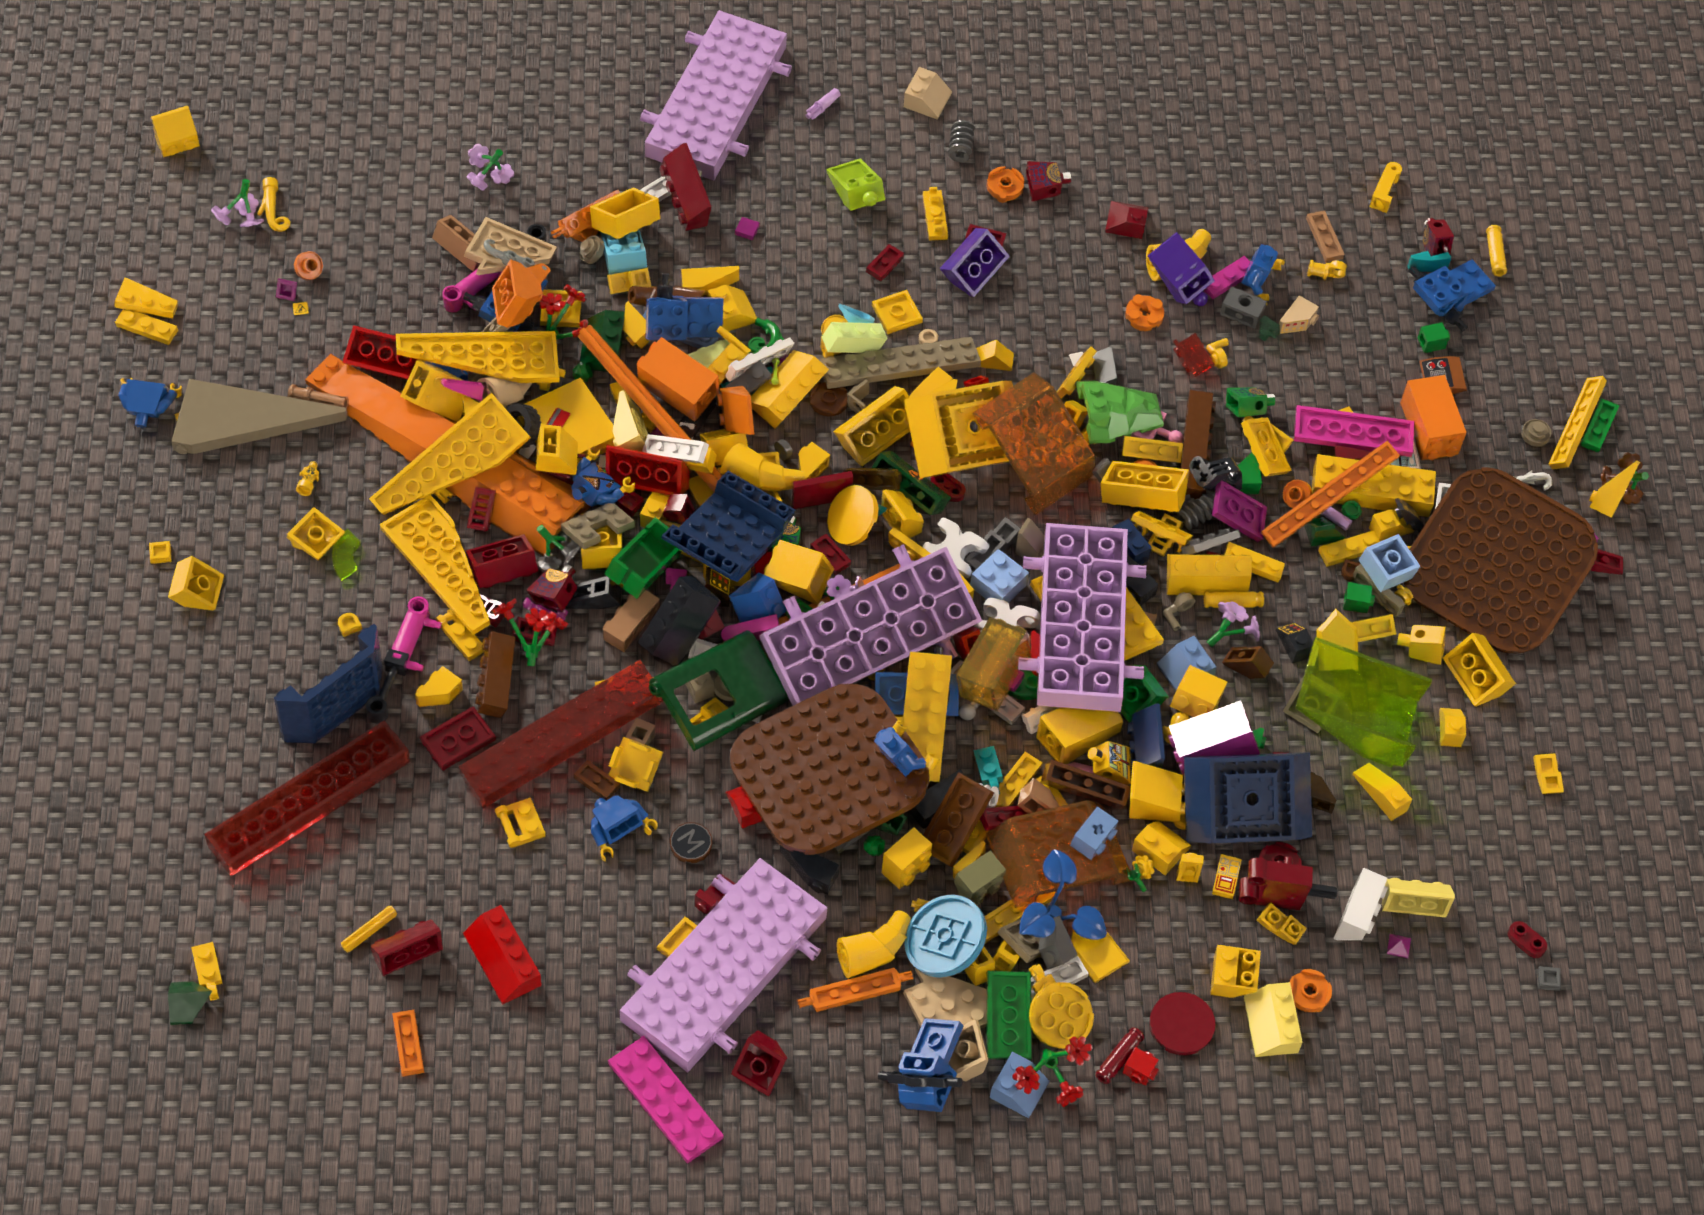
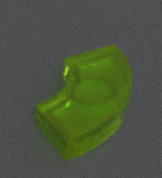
(343, 554)

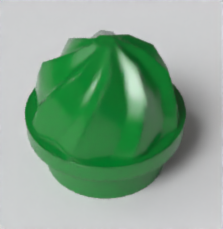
(582, 371)
(874, 845)

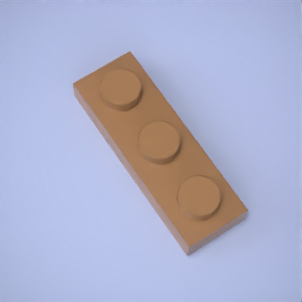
(1325, 236)

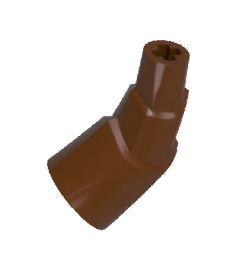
(639, 295)

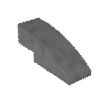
(1001, 538)

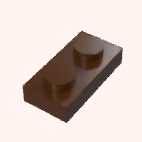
(596, 780)

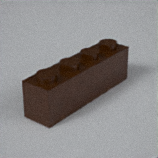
(495, 675)
(1085, 784)

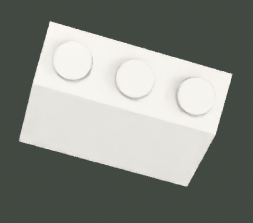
(1362, 906)

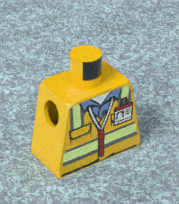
(1112, 761)

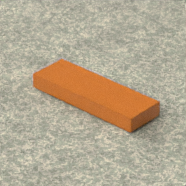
(408, 1043)

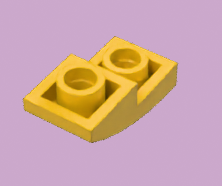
(1281, 925)

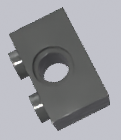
(1243, 307)

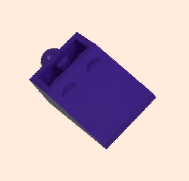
(1181, 271)

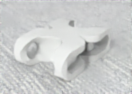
(958, 545)
(1018, 616)

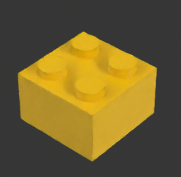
(907, 858)

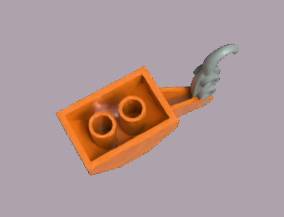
(517, 286)

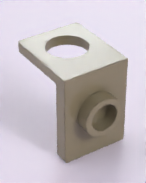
(856, 395)

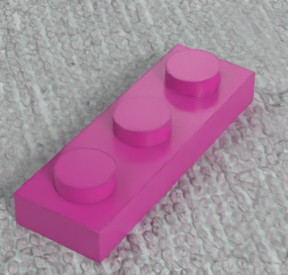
(1228, 277)

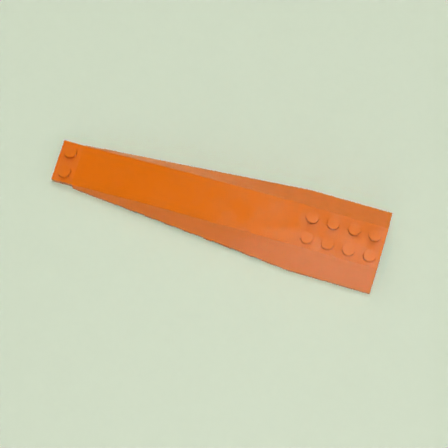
(522, 493)

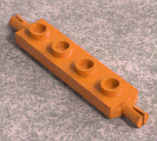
(578, 220)
(855, 989)

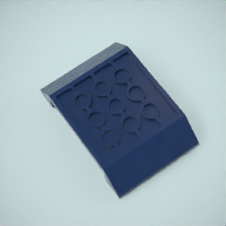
(732, 527)
(335, 697)

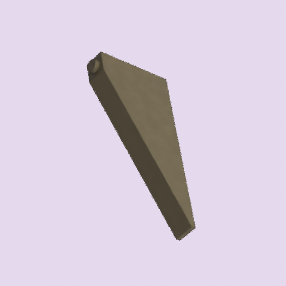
(228, 416)

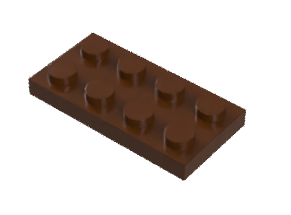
(957, 818)

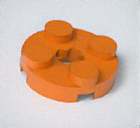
(1002, 192)
(1144, 303)
(1316, 980)

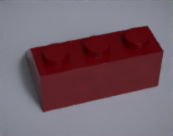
(502, 561)
(407, 946)

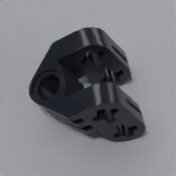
(1218, 470)

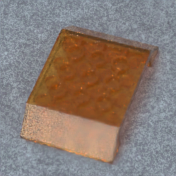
(1038, 440)
(1029, 838)

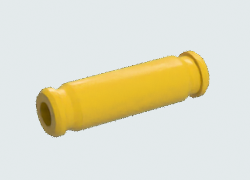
(1496, 250)
(1246, 599)

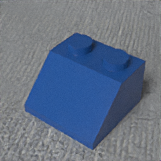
(757, 599)

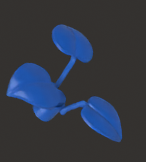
(1039, 920)

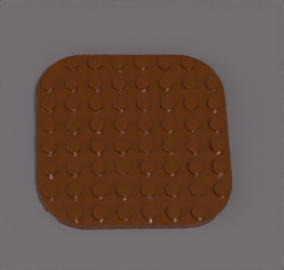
(1501, 559)
(821, 773)

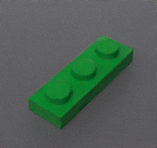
(1599, 425)

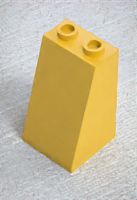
(1073, 731)

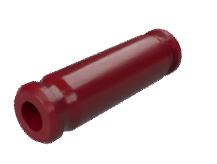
(1119, 1055)

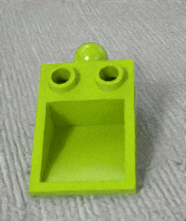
(857, 184)

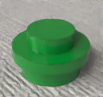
(1351, 510)

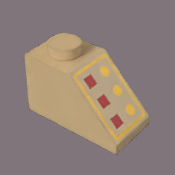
(1299, 316)

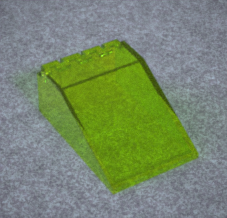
(1362, 701)

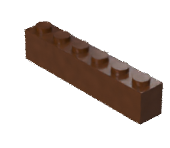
(1197, 435)

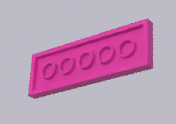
(1352, 430)
(665, 1099)

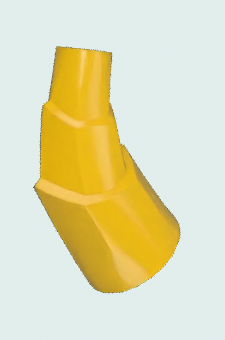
(1198, 243)
(758, 471)
(872, 950)

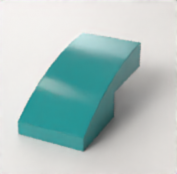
(1426, 263)

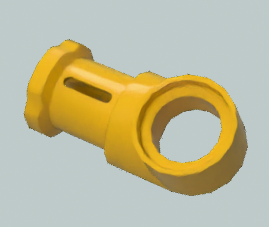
(1327, 269)

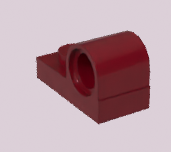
(678, 508)

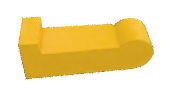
(1381, 199)

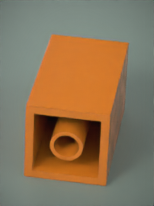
(677, 378)
(1435, 417)

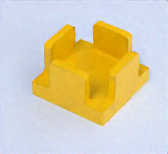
(634, 764)

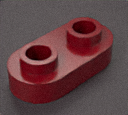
(949, 486)
(1526, 940)

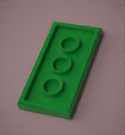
(1008, 1014)

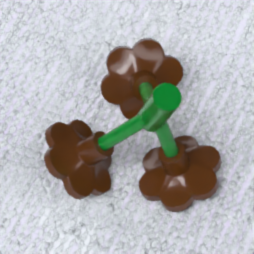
(1632, 493)

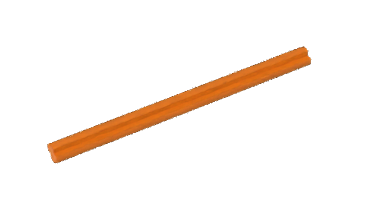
(639, 393)

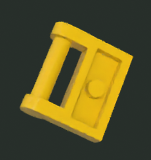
(527, 821)

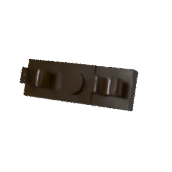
(876, 478)

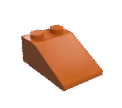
(736, 410)

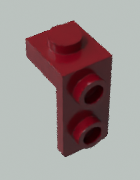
(710, 898)

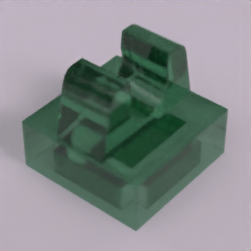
(1268, 328)

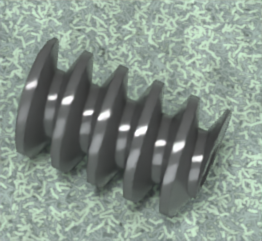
(961, 141)
(1197, 511)

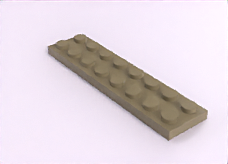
(900, 362)

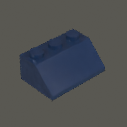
(1147, 737)

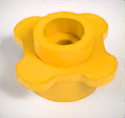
(1405, 594)

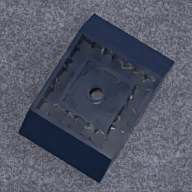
(1218, 793)

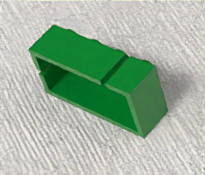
(643, 559)

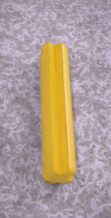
(368, 929)

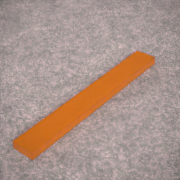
(1330, 494)

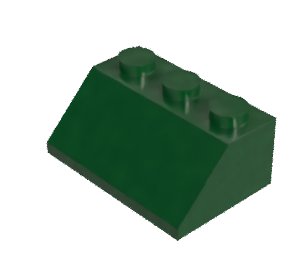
(610, 327)

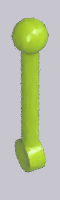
(775, 361)

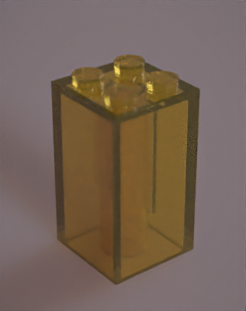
(993, 663)

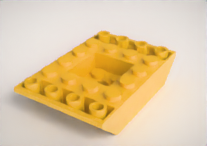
(943, 433)

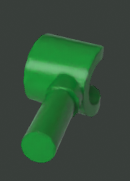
(1135, 875)

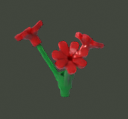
(554, 304)
(536, 620)
(1029, 1078)

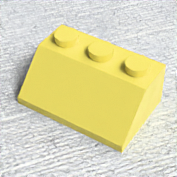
(1418, 897)
(1273, 1020)

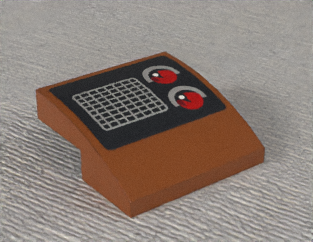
(1448, 366)

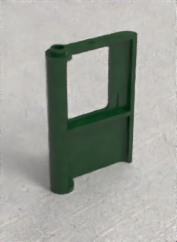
(746, 677)

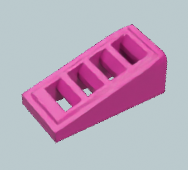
(467, 388)

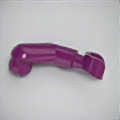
(528, 604)

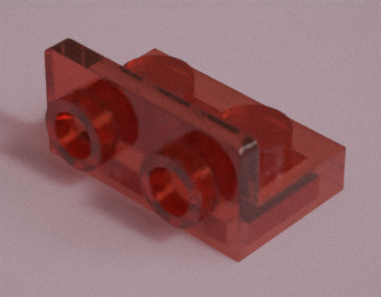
(1195, 355)

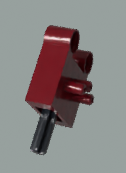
(1281, 884)

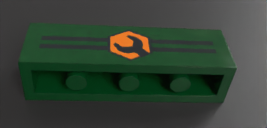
(918, 490)

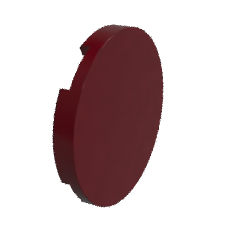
(1182, 1023)

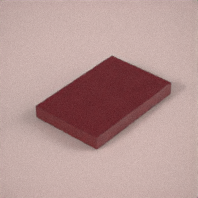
(819, 489)
(457, 738)

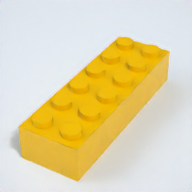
(1382, 489)
(927, 704)

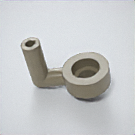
(1182, 603)

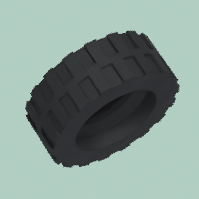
(531, 418)

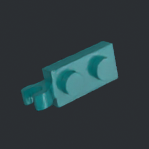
(988, 766)

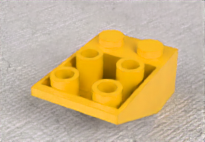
(426, 391)

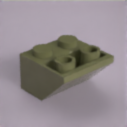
(980, 878)

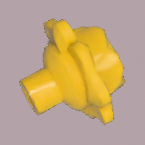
(1145, 866)

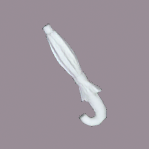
(1531, 477)

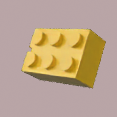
(625, 213)

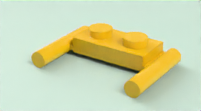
(734, 351)

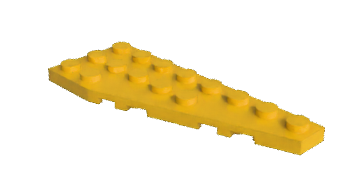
(502, 355)
(468, 448)
(434, 549)

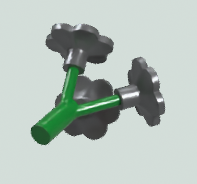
(567, 547)

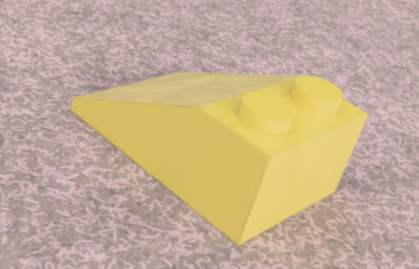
(629, 425)

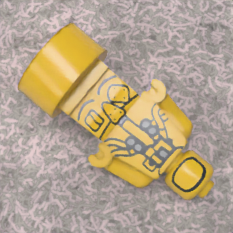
(309, 475)

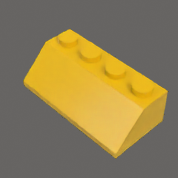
(796, 378)
(875, 426)
(1144, 486)
(1208, 573)

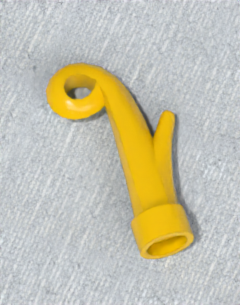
(270, 187)

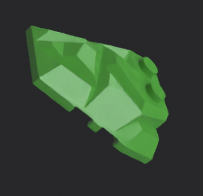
(1118, 410)

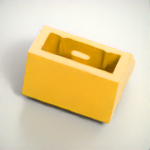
(556, 450)
(1235, 971)

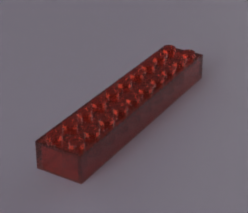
(559, 734)
(307, 798)

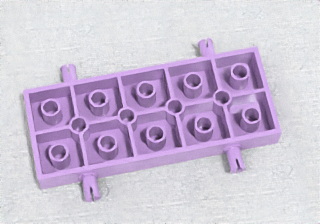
(717, 92)
(1082, 618)
(871, 626)
(723, 964)

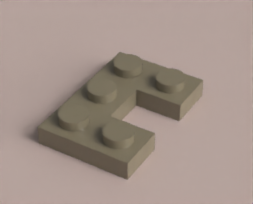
(583, 527)

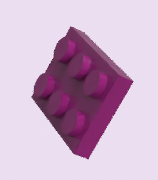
(1239, 511)

